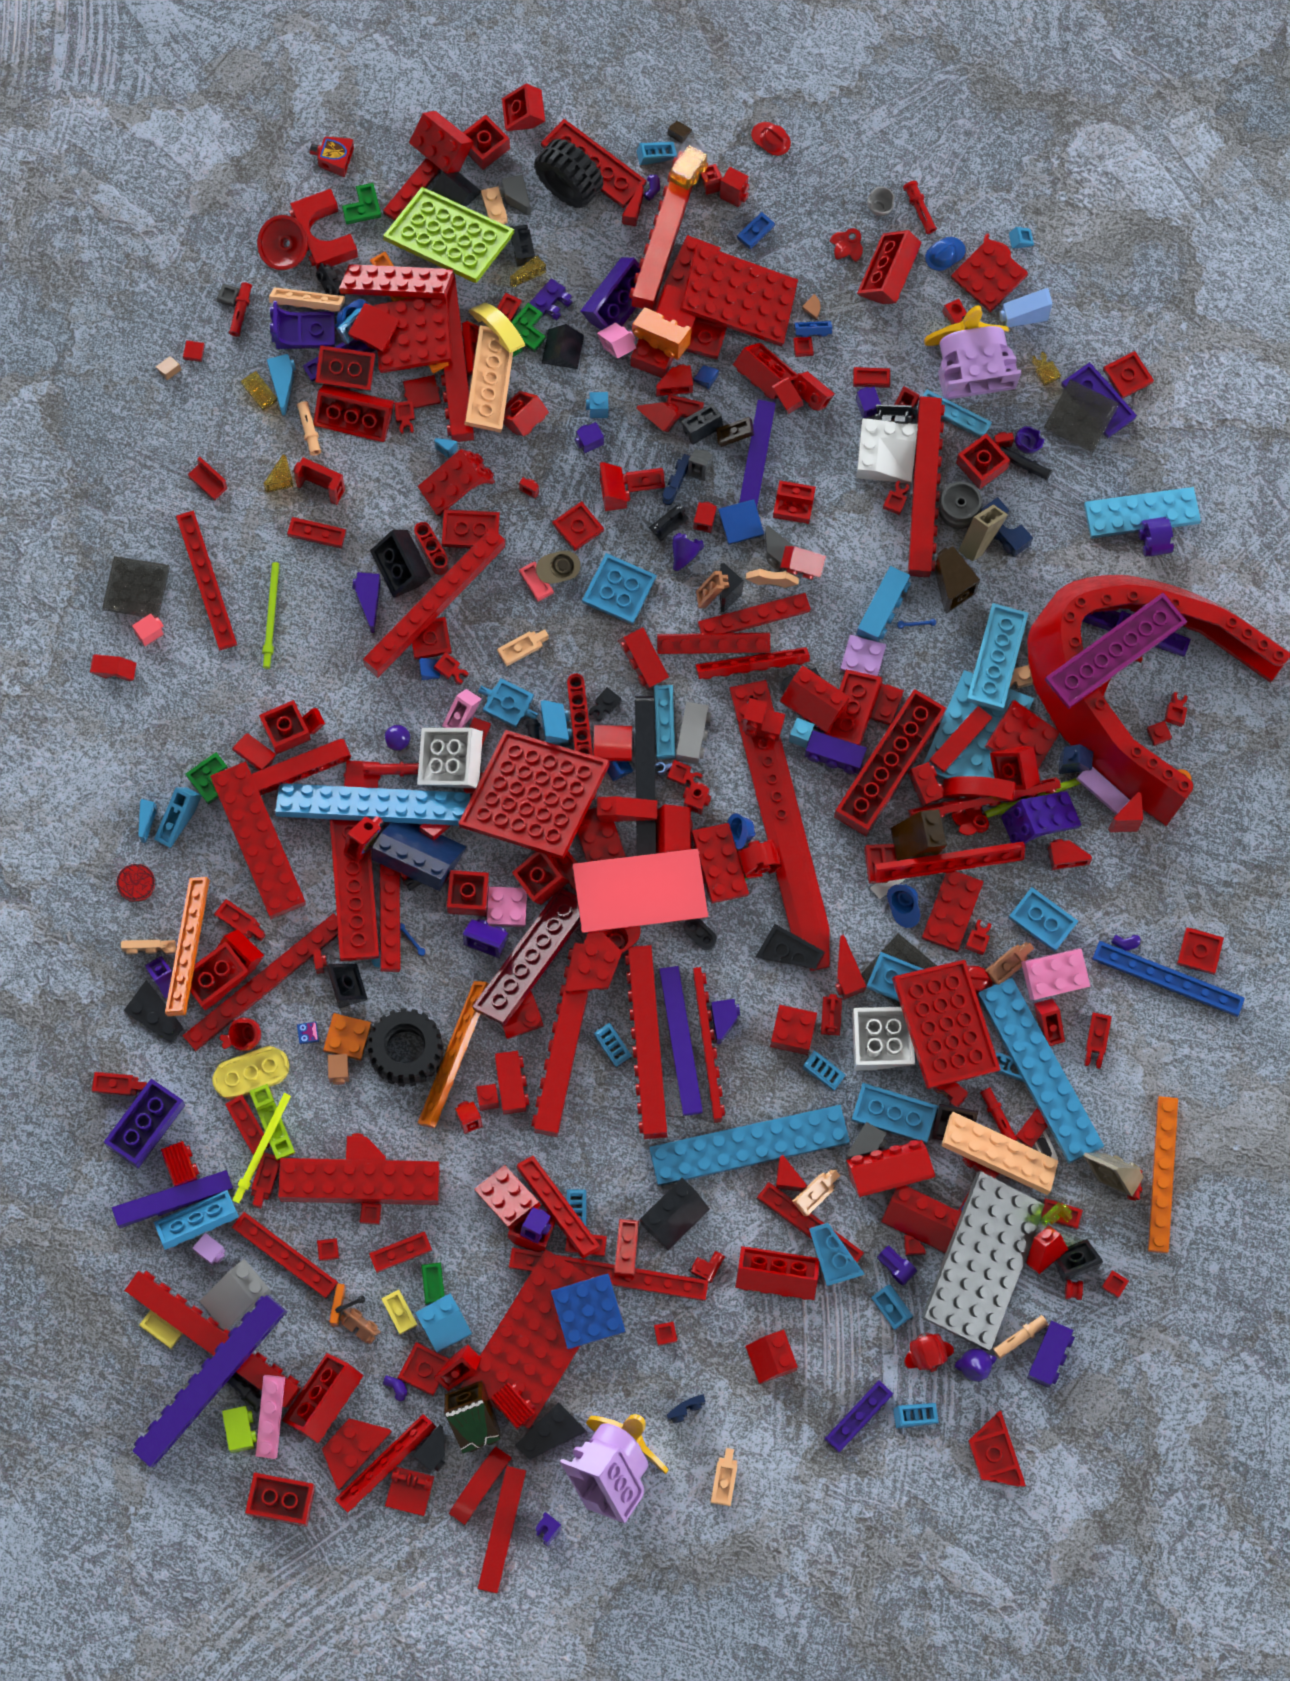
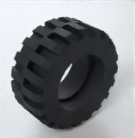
(568, 173)
(405, 1072)

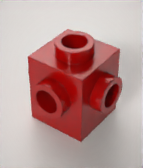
(697, 797)

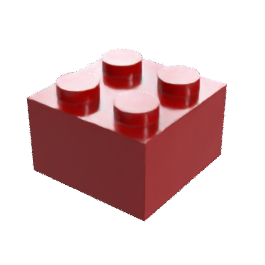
(488, 143)
(982, 461)
(285, 727)
(540, 877)
(468, 893)
(793, 1029)

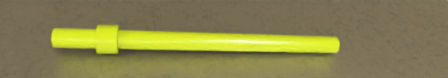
(245, 1183)

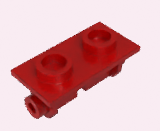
(831, 1015)

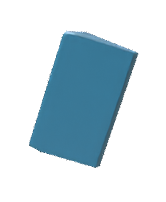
(892, 1306)

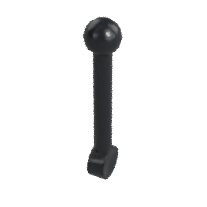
(361, 1299)

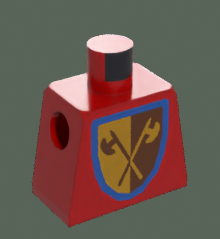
(334, 154)
(362, 837)

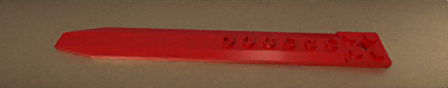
(783, 825)

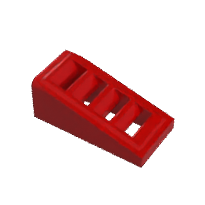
(632, 211)

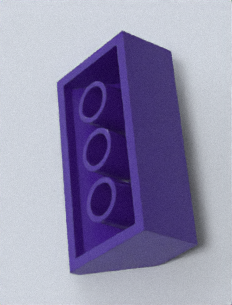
(611, 299)

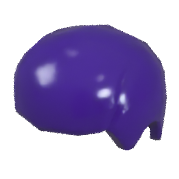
(1028, 440)

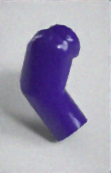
(398, 1386)

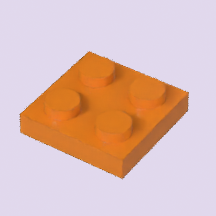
(347, 1036)

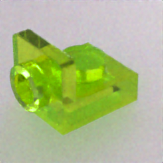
(1052, 1215)

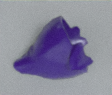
(684, 550)
(976, 1364)

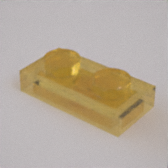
(259, 390)

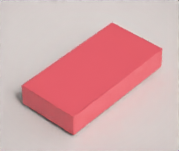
(538, 588)

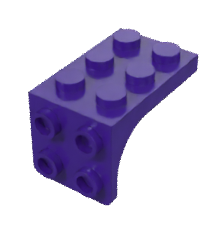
(301, 329)
(1040, 816)

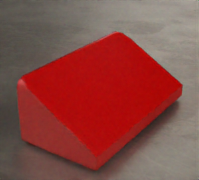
(254, 752)

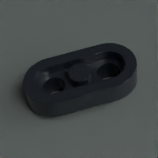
(700, 933)

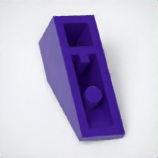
(367, 592)

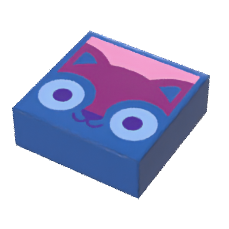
(307, 1033)

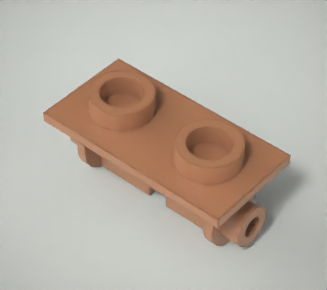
(354, 1319)

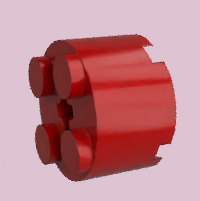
(759, 858)

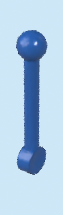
(901, 624)
(421, 951)

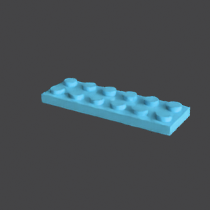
(1125, 513)
(997, 657)

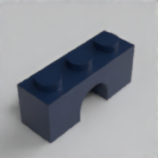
(1013, 540)

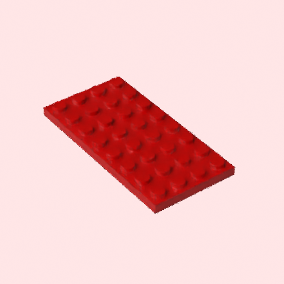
(529, 1340)

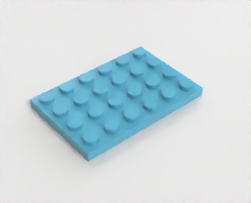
(976, 757)

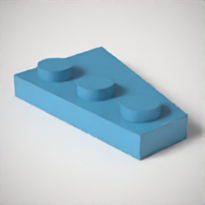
(833, 1256)

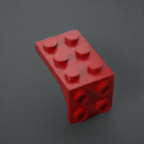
(454, 480)

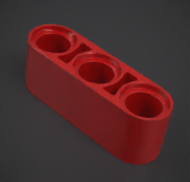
(428, 540)

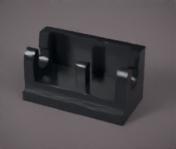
(522, 244)
(702, 423)

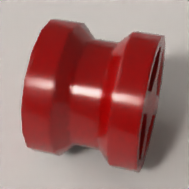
(1073, 1289)

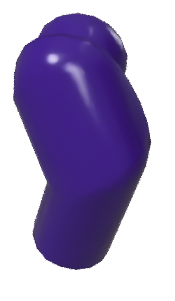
(654, 182)
(1128, 943)

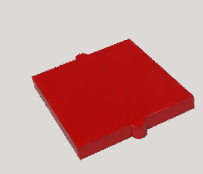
(422, 391)
(355, 778)

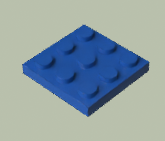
(588, 1311)

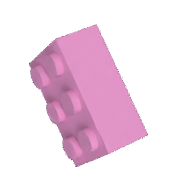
(1055, 974)

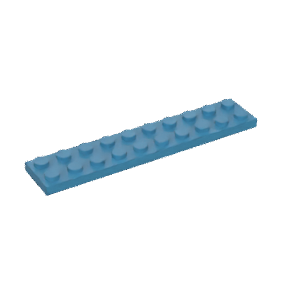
(362, 802)
(1040, 1070)
(749, 1145)

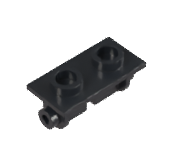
(326, 277)
(902, 413)
(669, 522)

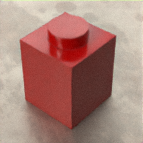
(705, 517)
(487, 1097)

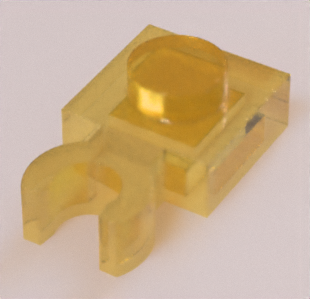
(1046, 371)

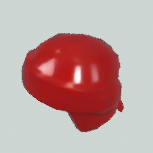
(242, 1035)

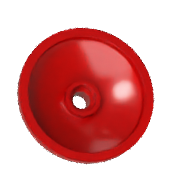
(273, 240)

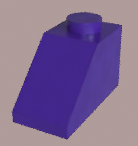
(160, 974)
(724, 1017)

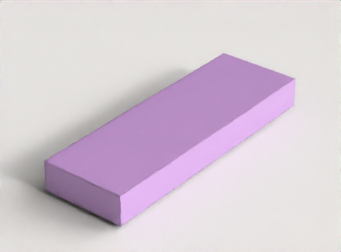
(1103, 790)

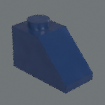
(1075, 759)

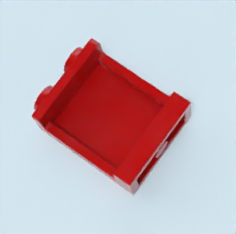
(320, 476)

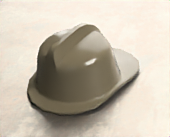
(558, 567)

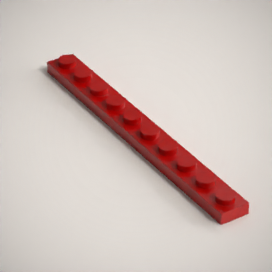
(262, 983)
(643, 1279)

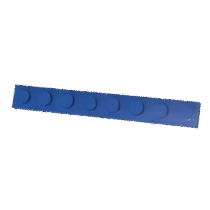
(1168, 978)

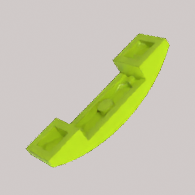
(266, 1107)

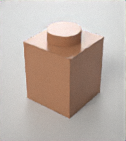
(338, 1069)

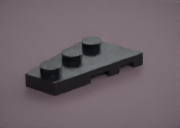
(789, 949)
(150, 1011)
(551, 1431)

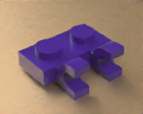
(549, 296)

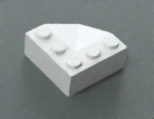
(886, 451)
(450, 757)
(881, 1039)

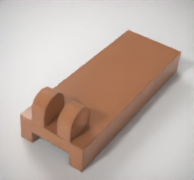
(711, 588)

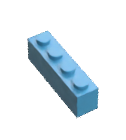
(883, 605)

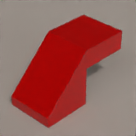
(109, 666)

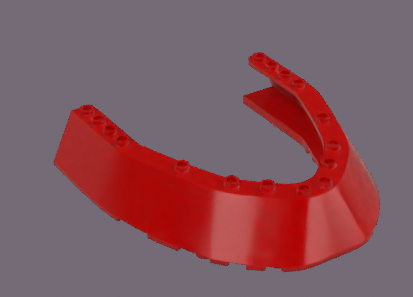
(1091, 721)

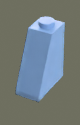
(1027, 309)

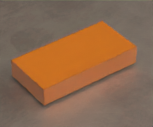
(338, 1301)

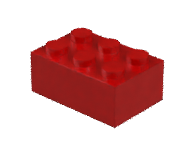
(441, 142)
(345, 368)
(280, 1499)

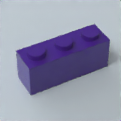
(835, 752)
(1051, 1354)

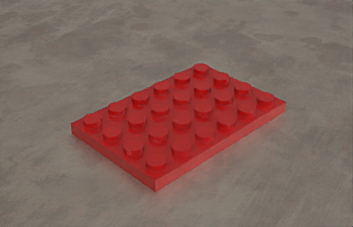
(739, 294)
(946, 1024)

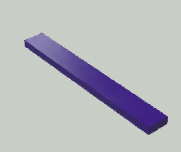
(680, 1041)

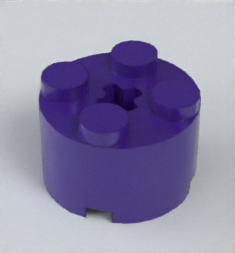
(1156, 536)

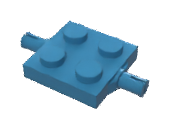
(508, 703)

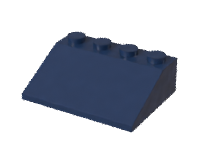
(416, 855)

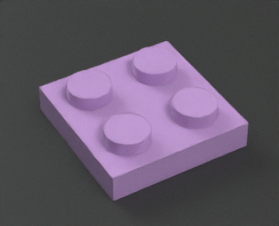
(863, 656)

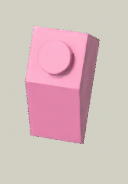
(462, 710)

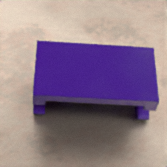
(548, 1524)

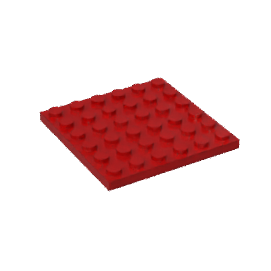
(534, 794)

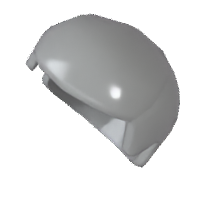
(881, 201)

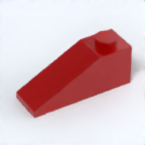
(626, 809)
(848, 978)

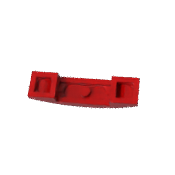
(978, 787)
(479, 1485)

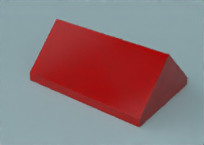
(673, 829)

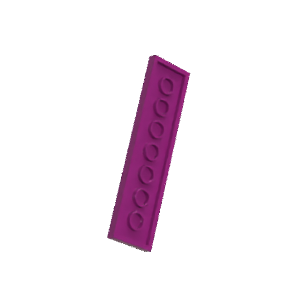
(1115, 650)

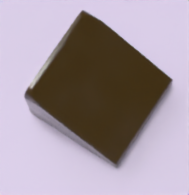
(679, 131)

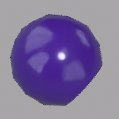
(397, 737)

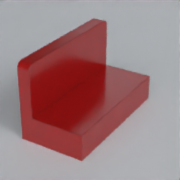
(208, 479)

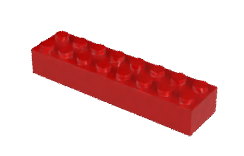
(645, 356)
(890, 762)
(258, 840)
(359, 1181)

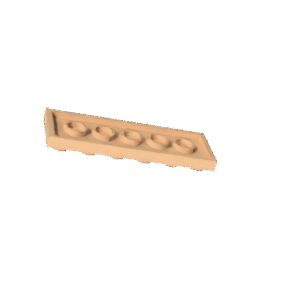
(488, 382)
(1000, 1153)

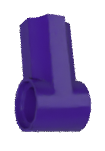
(900, 1268)

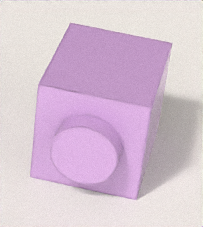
(209, 1250)

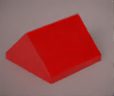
(1129, 817)

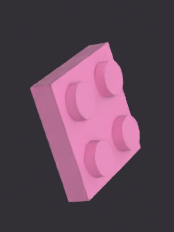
(506, 907)

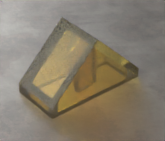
(280, 476)

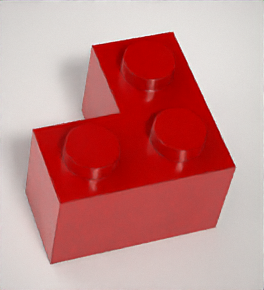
(761, 721)

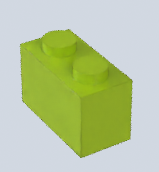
(238, 1429)

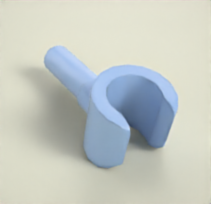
(666, 767)

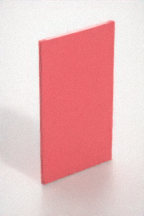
(640, 890)

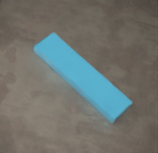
(962, 417)
(664, 721)

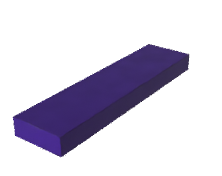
(858, 1416)

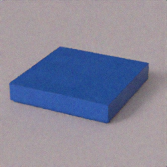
(741, 522)

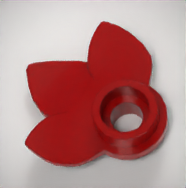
(846, 246)
(969, 821)

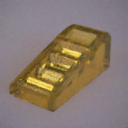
(529, 271)

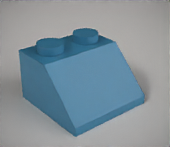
(554, 723)
(443, 1323)

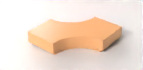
(780, 579)

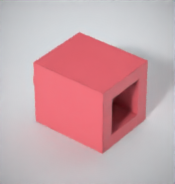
(148, 629)

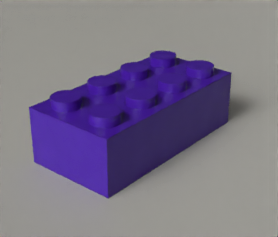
(144, 1123)

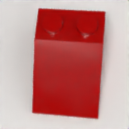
(216, 975)

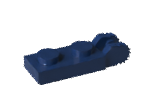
(676, 480)

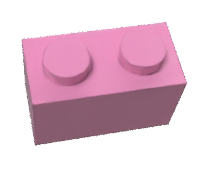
(617, 340)

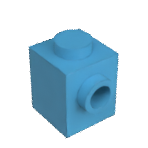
(597, 404)

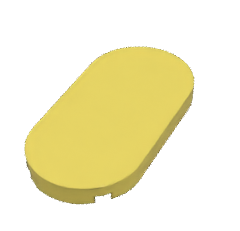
(250, 1071)

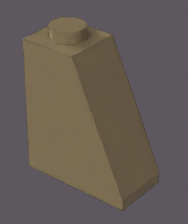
(981, 532)

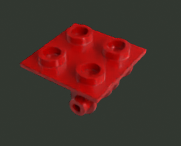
(409, 1491)

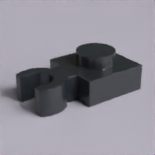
(606, 702)

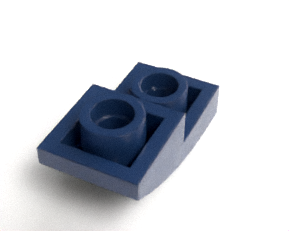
(679, 1412)

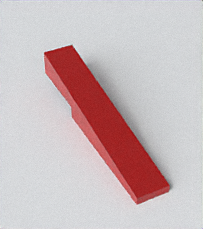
(502, 1529)

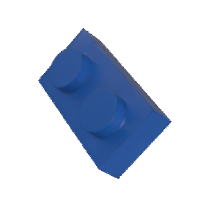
(755, 230)
(820, 328)

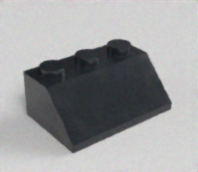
(400, 562)
(674, 1214)

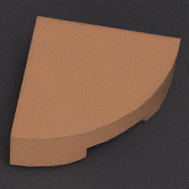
(812, 307)

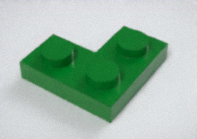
(366, 208)
(524, 324)
(201, 779)

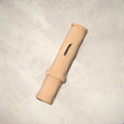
(311, 435)
(1028, 1331)

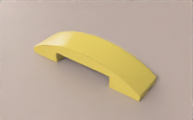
(500, 325)

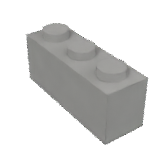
(693, 733)

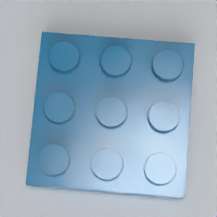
(619, 589)

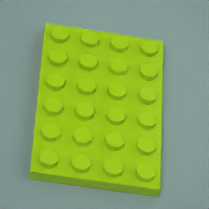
(448, 234)

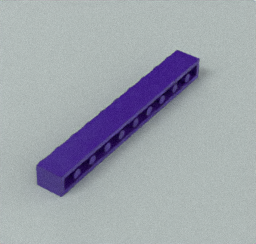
(209, 1381)

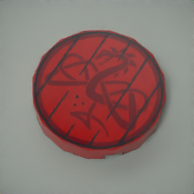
(135, 882)

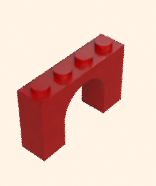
(327, 252)

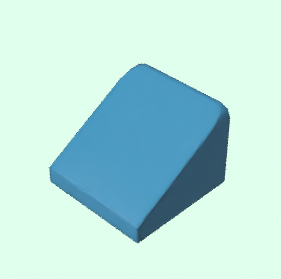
(1021, 237)
(446, 447)

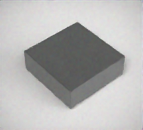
(228, 294)

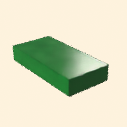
(432, 1282)

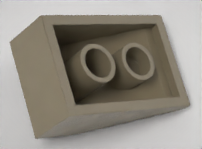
(1115, 1172)

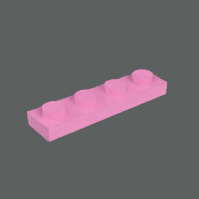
(270, 1416)

